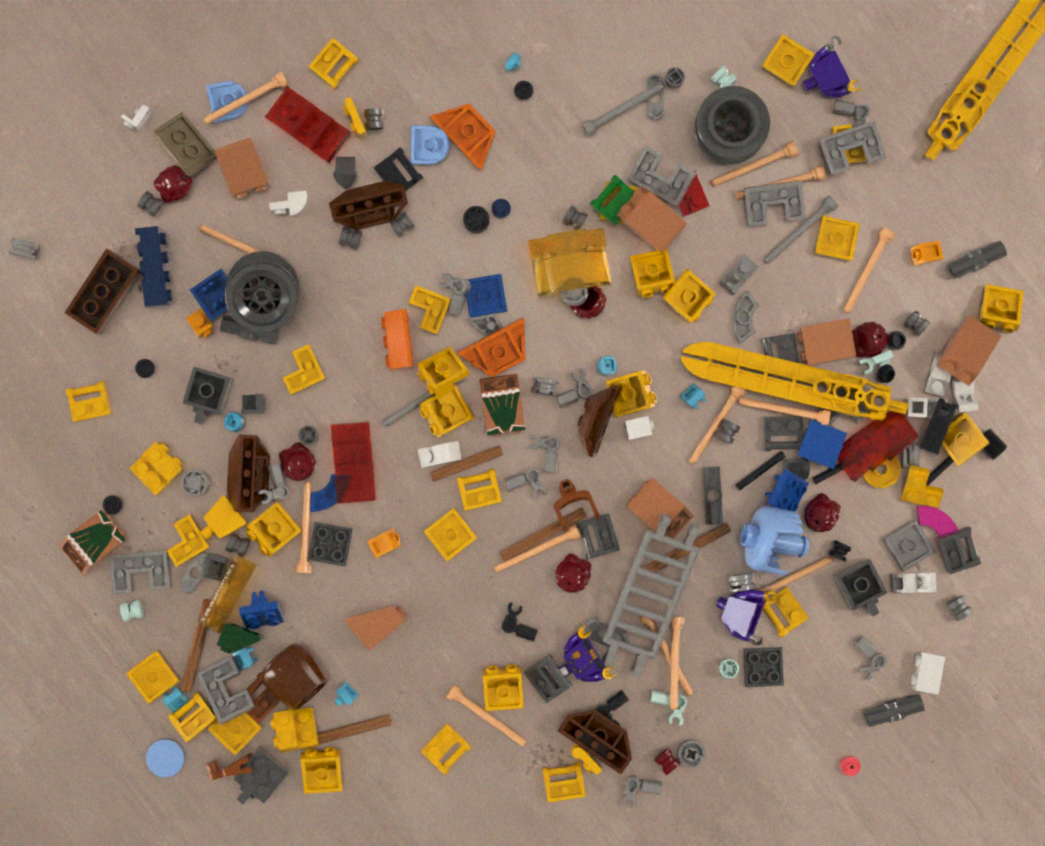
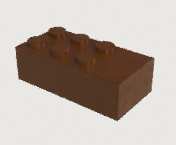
(103, 291)

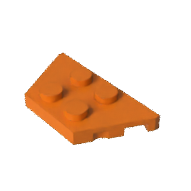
(467, 131)
(498, 350)

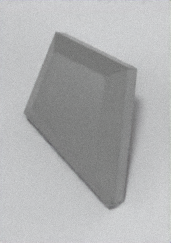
(485, 324)

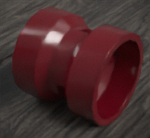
(667, 761)

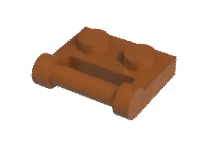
(264, 702)

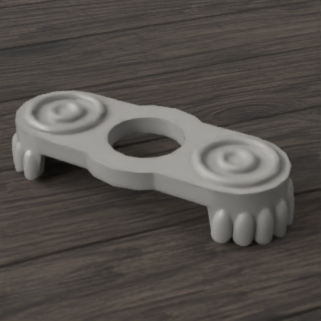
(655, 110)
(188, 583)

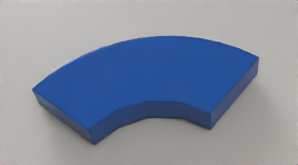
(324, 498)

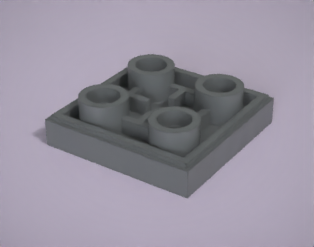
(330, 544)
(763, 667)

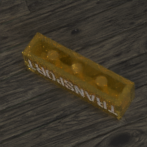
(227, 594)

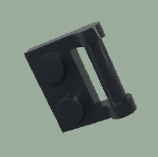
(390, 173)

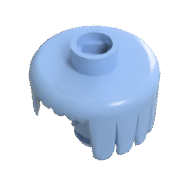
(769, 533)

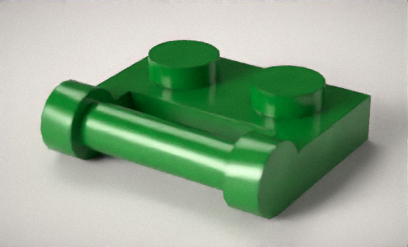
(615, 205)

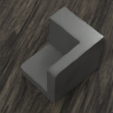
(253, 404)

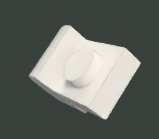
(295, 204)
(938, 378)
(923, 407)
(439, 454)

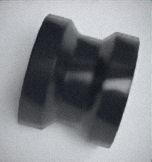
(840, 550)

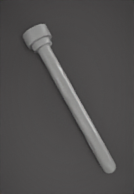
(591, 126)
(828, 205)
(411, 406)

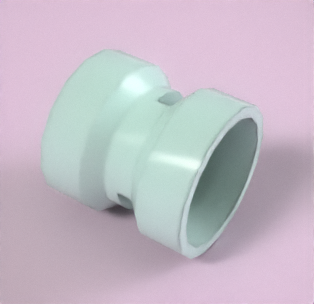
(722, 77)
(131, 610)
(729, 668)

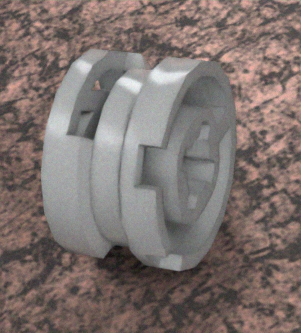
(23, 248)
(575, 297)
(544, 386)
(910, 455)
(194, 483)
(742, 582)
(691, 753)

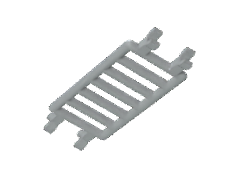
(658, 535)

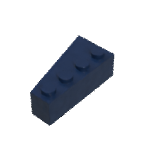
(153, 267)

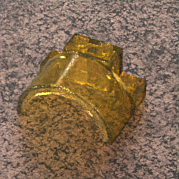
(570, 261)

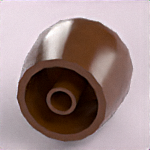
(294, 676)

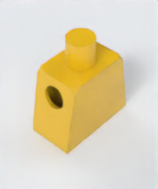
(222, 519)

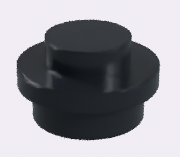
(523, 90)
(896, 340)
(144, 368)
(886, 373)
(112, 504)

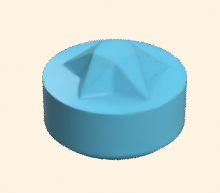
(513, 62)
(607, 365)
(233, 421)

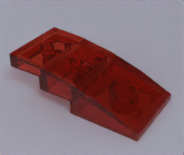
(308, 124)
(875, 444)
(352, 462)

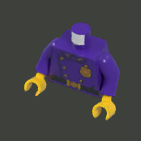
(583, 659)

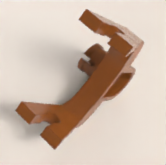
(570, 496)
(232, 769)

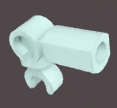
(663, 698)

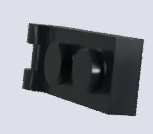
(938, 427)

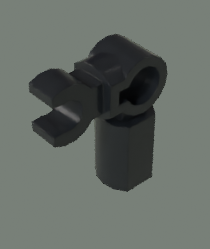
(523, 631)
(612, 704)

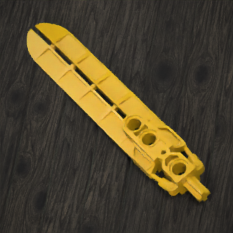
(975, 76)
(789, 390)

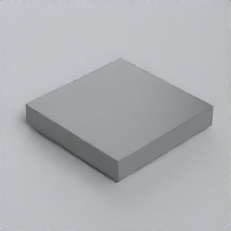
(909, 545)

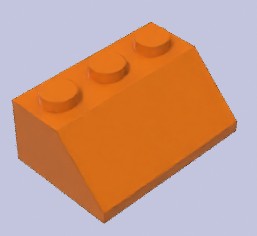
(397, 340)

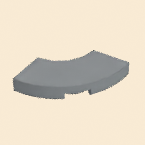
(743, 316)
(598, 631)

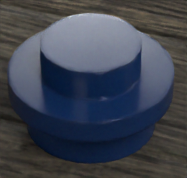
(501, 208)

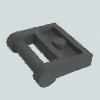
(786, 347)
(783, 427)
(604, 533)
(953, 551)
(544, 682)

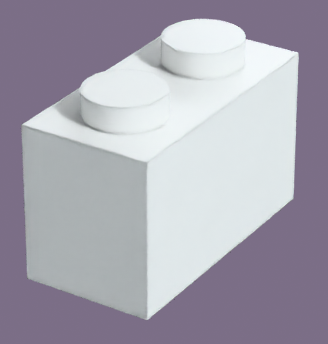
(639, 428)
(928, 672)

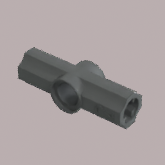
(977, 259)
(230, 326)
(713, 509)
(894, 710)

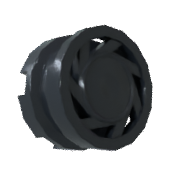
(476, 219)

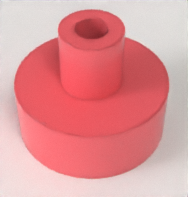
(847, 762)

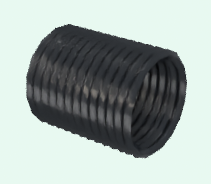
(996, 444)

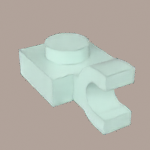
(882, 359)

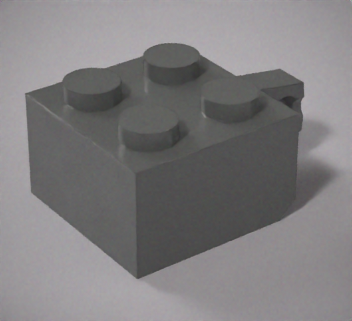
(206, 393)
(861, 586)
(265, 777)

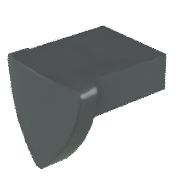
(345, 171)
(798, 467)
(215, 566)

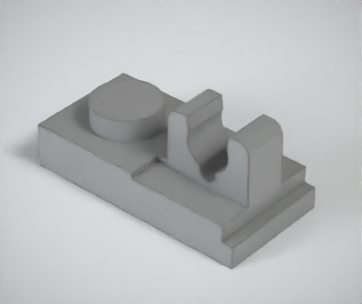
(738, 275)

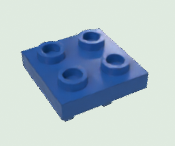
(211, 294)
(787, 491)
(261, 612)

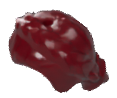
(171, 185)
(593, 304)
(867, 340)
(297, 459)
(822, 510)
(573, 571)

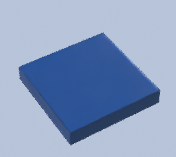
(486, 296)
(822, 444)

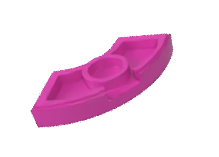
(936, 519)

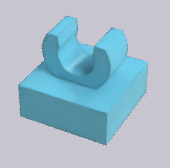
(693, 395)
(243, 658)
(346, 694)
(175, 700)

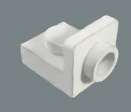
(140, 117)

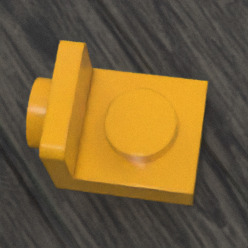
(926, 252)
(200, 323)
(384, 543)

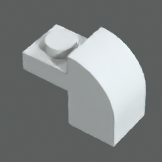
(963, 395)
(914, 582)

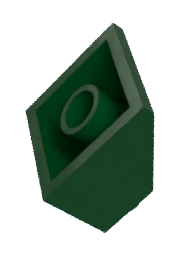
(237, 637)

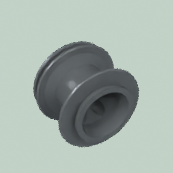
(749, 107)
(261, 316)

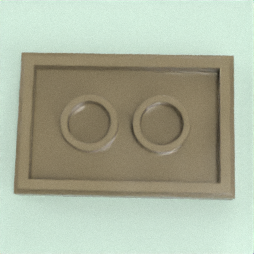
(185, 144)

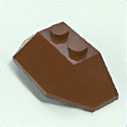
(369, 205)
(596, 418)
(247, 473)
(599, 737)

